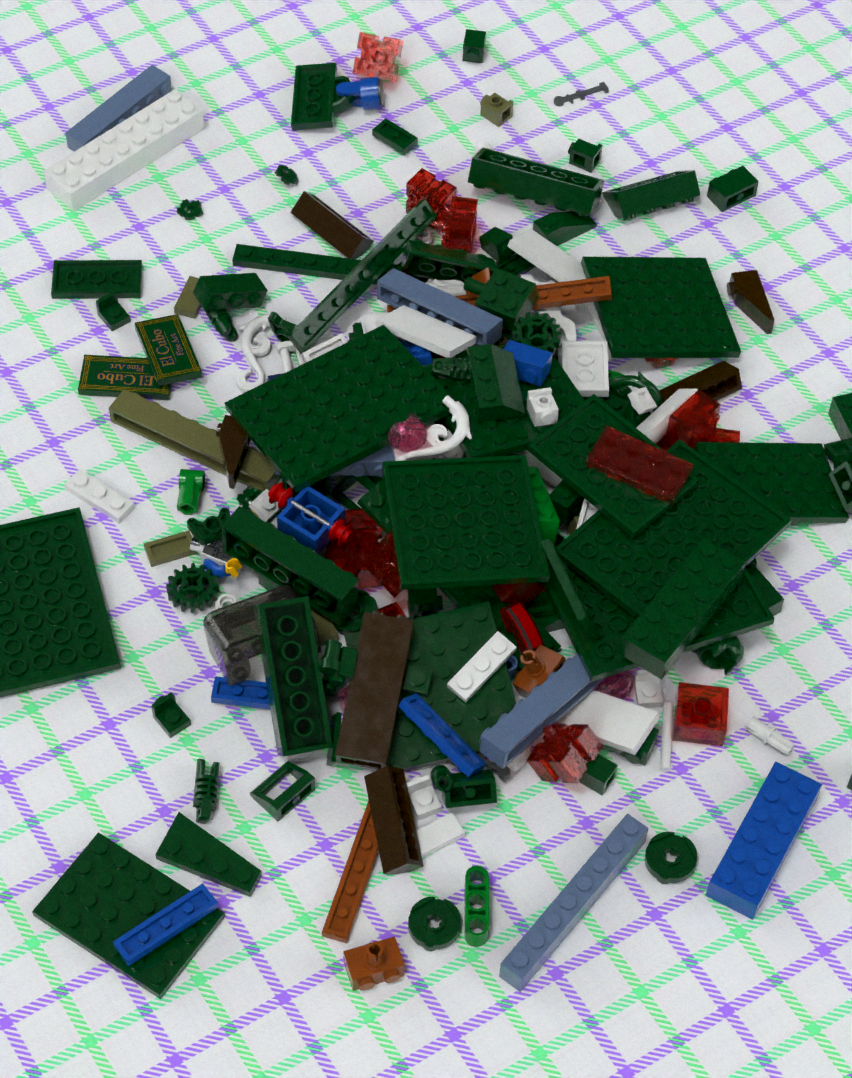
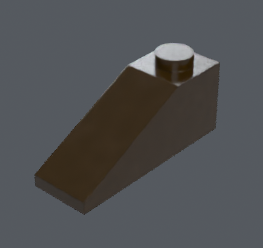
(751, 298)
(233, 446)

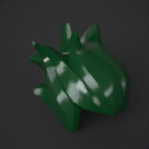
(721, 654)

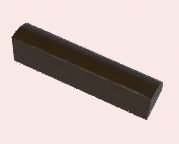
(331, 226)
(714, 381)
(393, 820)

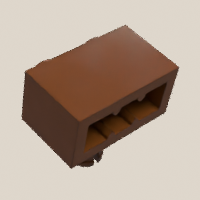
(536, 669)
(374, 964)

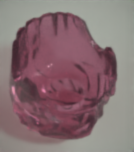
(408, 435)
(617, 685)

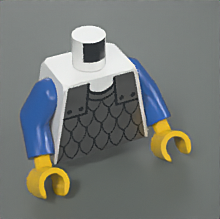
(216, 560)

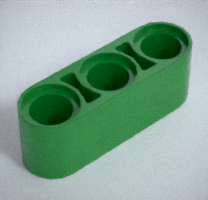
(476, 917)

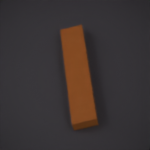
(353, 882)

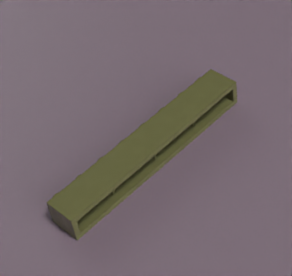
(187, 438)

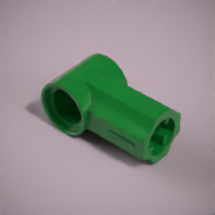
(190, 486)

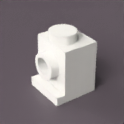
(542, 407)

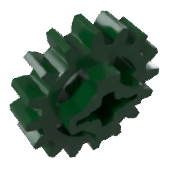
(536, 332)
(192, 588)

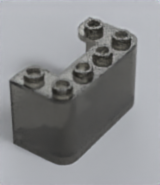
(234, 633)

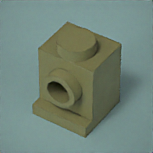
(496, 109)

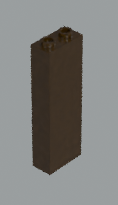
(375, 691)

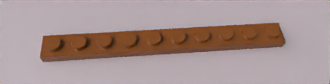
(561, 293)

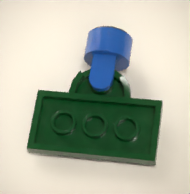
(322, 93)

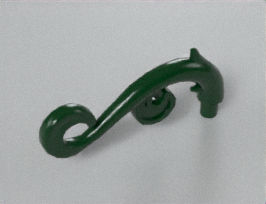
(635, 381)

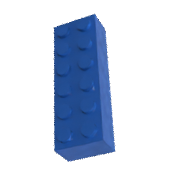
(763, 840)

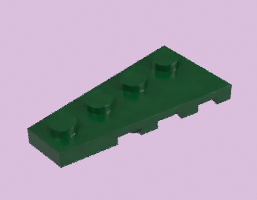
(203, 855)

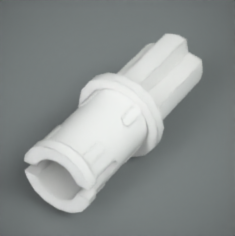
(769, 735)

